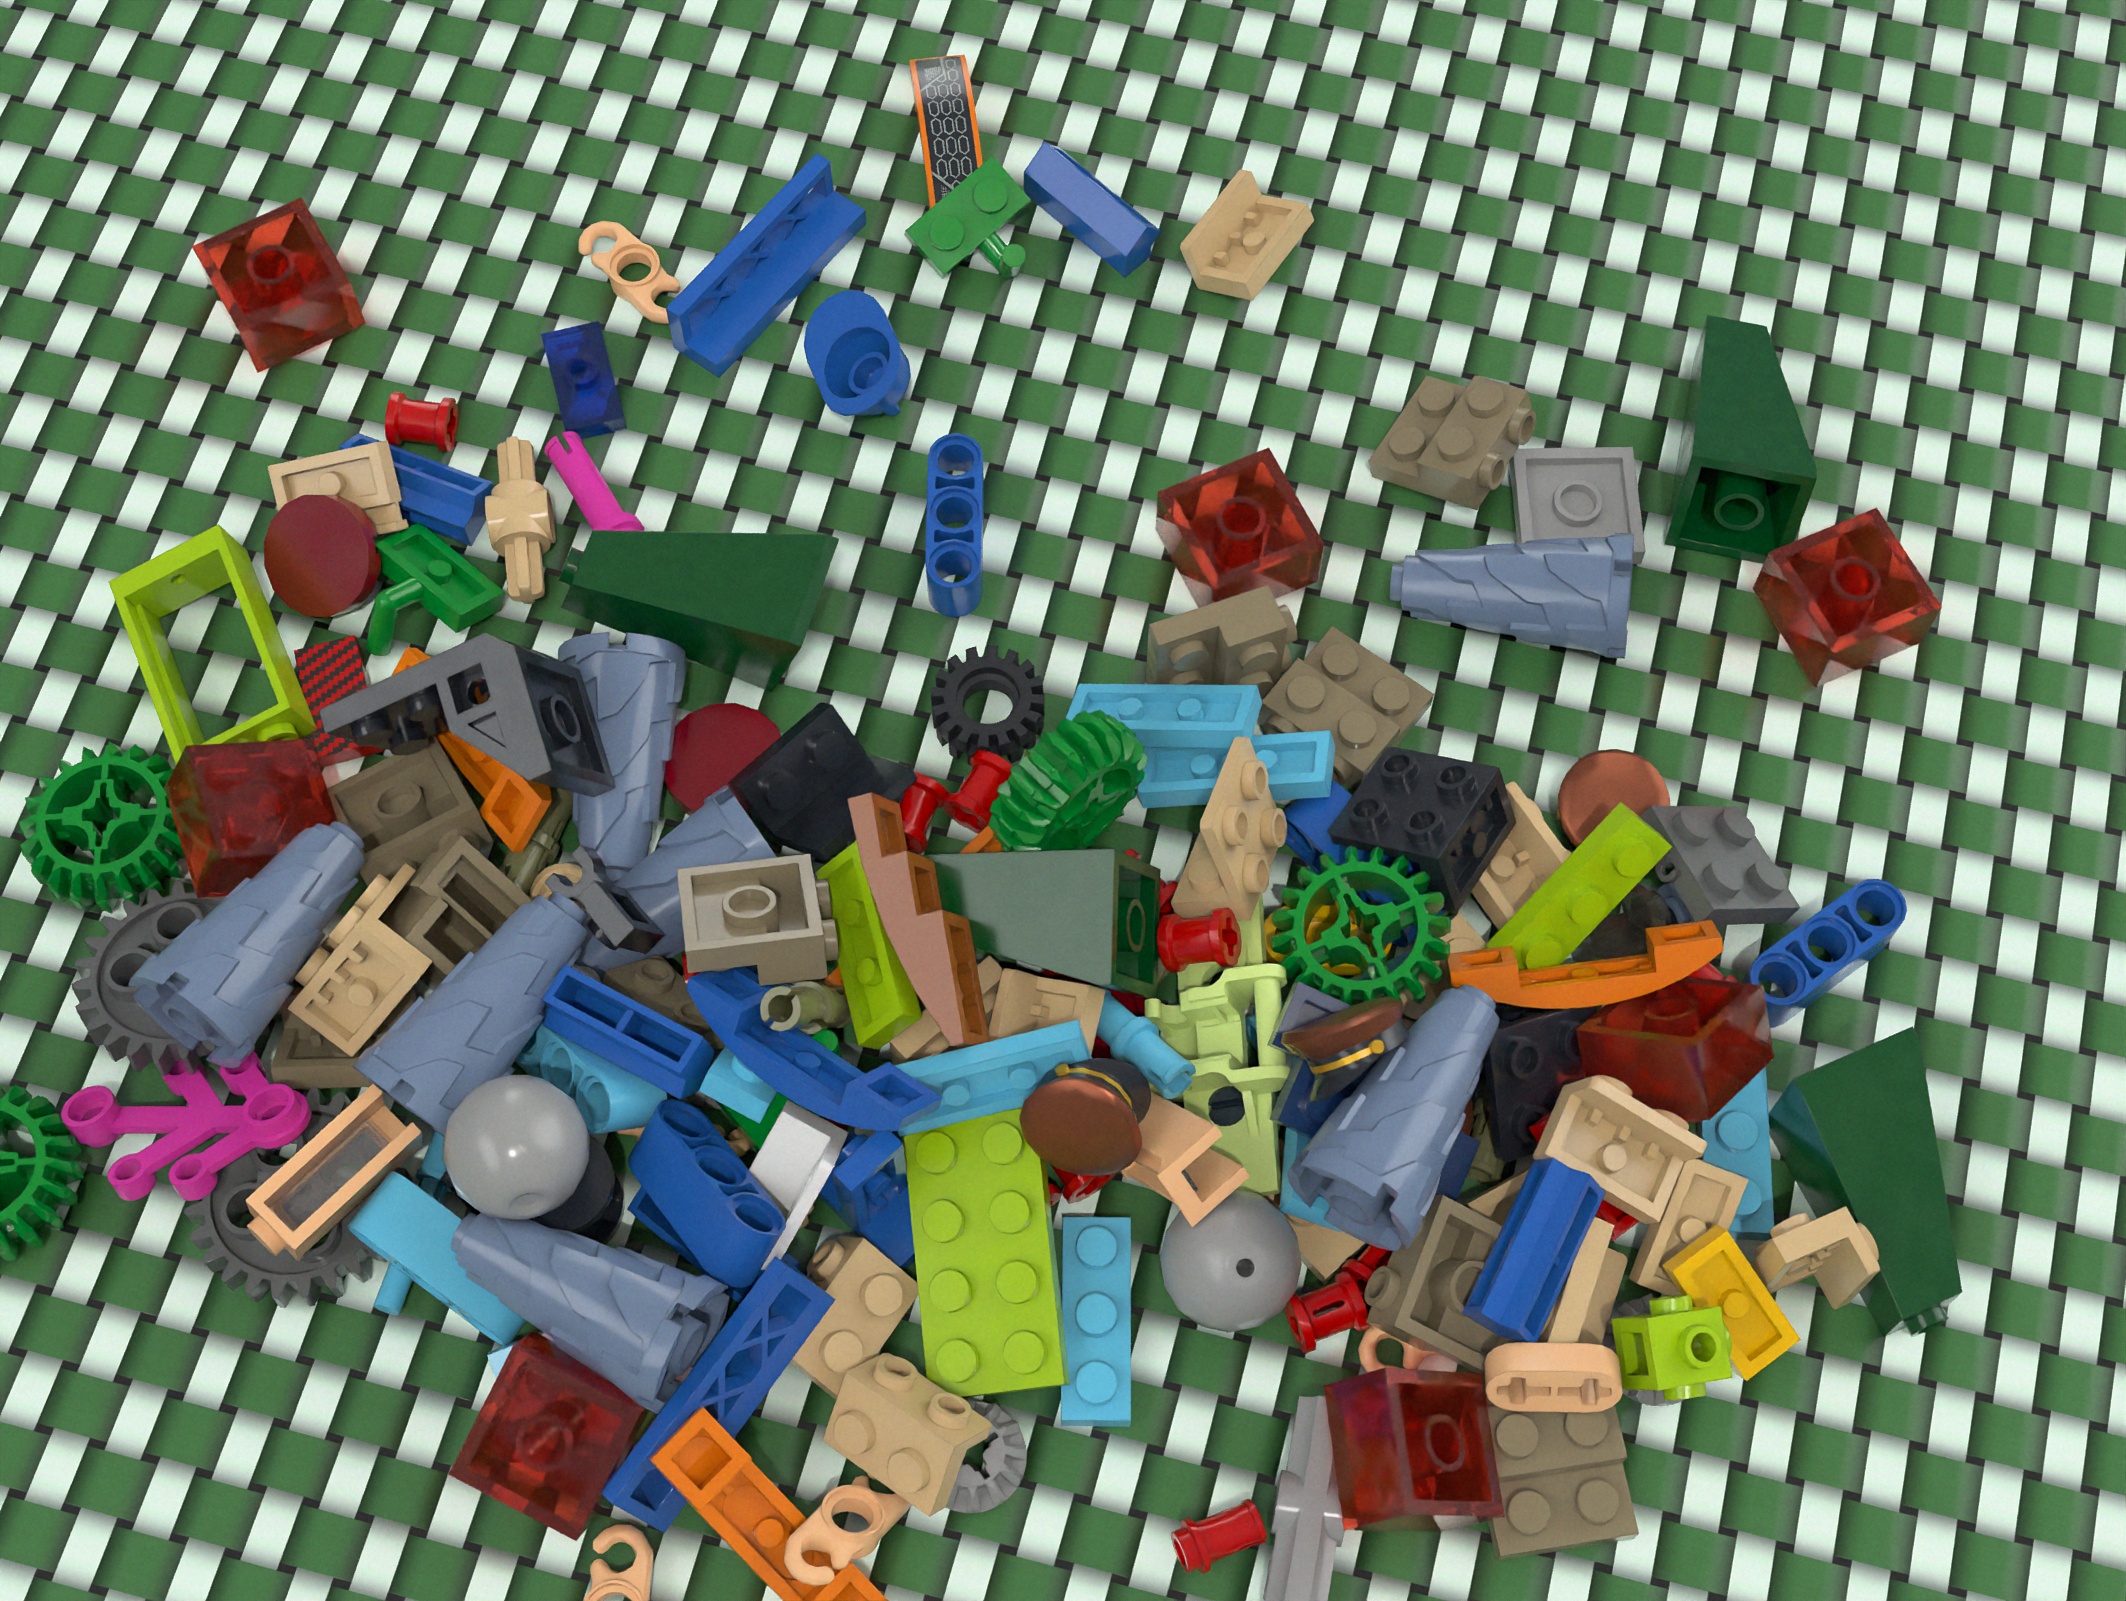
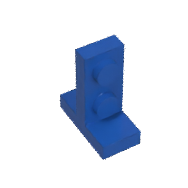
(872, 1194)

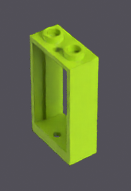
(155, 591)

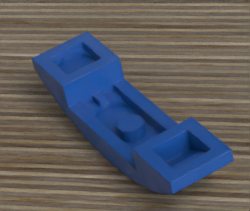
(800, 1065)

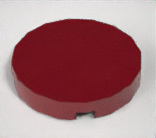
(321, 555)
(713, 749)

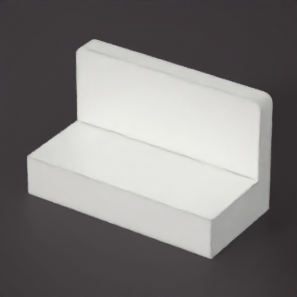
(796, 1166)

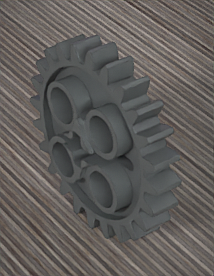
(104, 990)
(245, 1256)

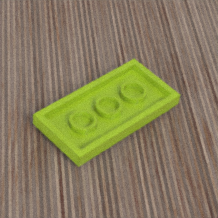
(985, 1258)

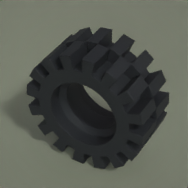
(983, 674)

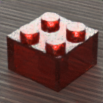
(279, 284)
(1239, 531)
(1846, 597)
(243, 807)
(1681, 1044)
(549, 1437)
(1413, 1450)

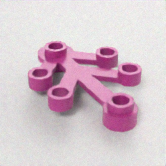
(267, 1120)

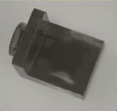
(1625, 933)

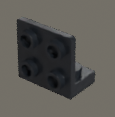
(804, 781)
(1434, 813)
(1526, 1070)

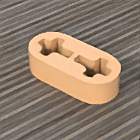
(1553, 1377)

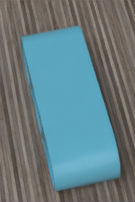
(603, 1092)
(416, 1238)

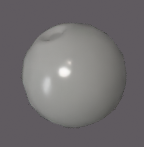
(516, 1147)
(1232, 1264)

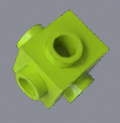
(1673, 1348)

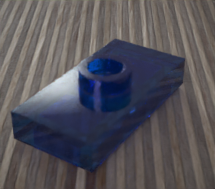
(583, 380)

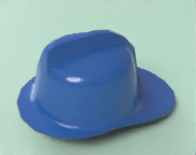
(856, 356)

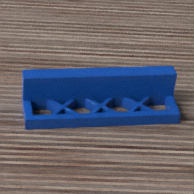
(771, 266)
(725, 1381)

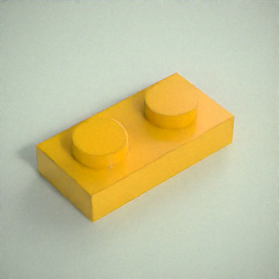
(1720, 1275)

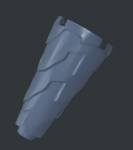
(1536, 590)
(635, 708)
(710, 836)
(238, 963)
(477, 1014)
(1391, 1138)
(598, 1303)

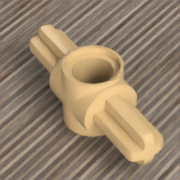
(520, 520)

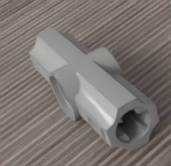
(1306, 1511)

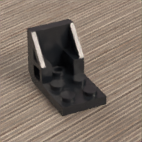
(495, 697)

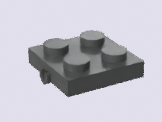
(1720, 866)

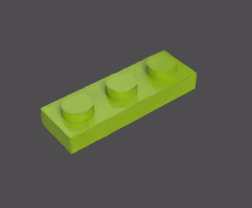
(1582, 890)
(871, 972)

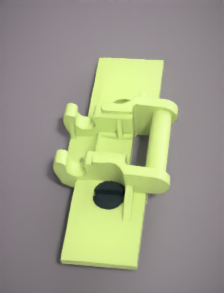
(1211, 1034)

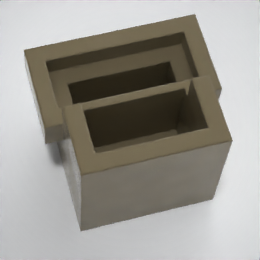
(452, 906)

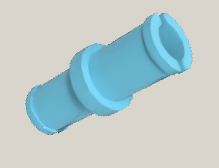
(1139, 1044)

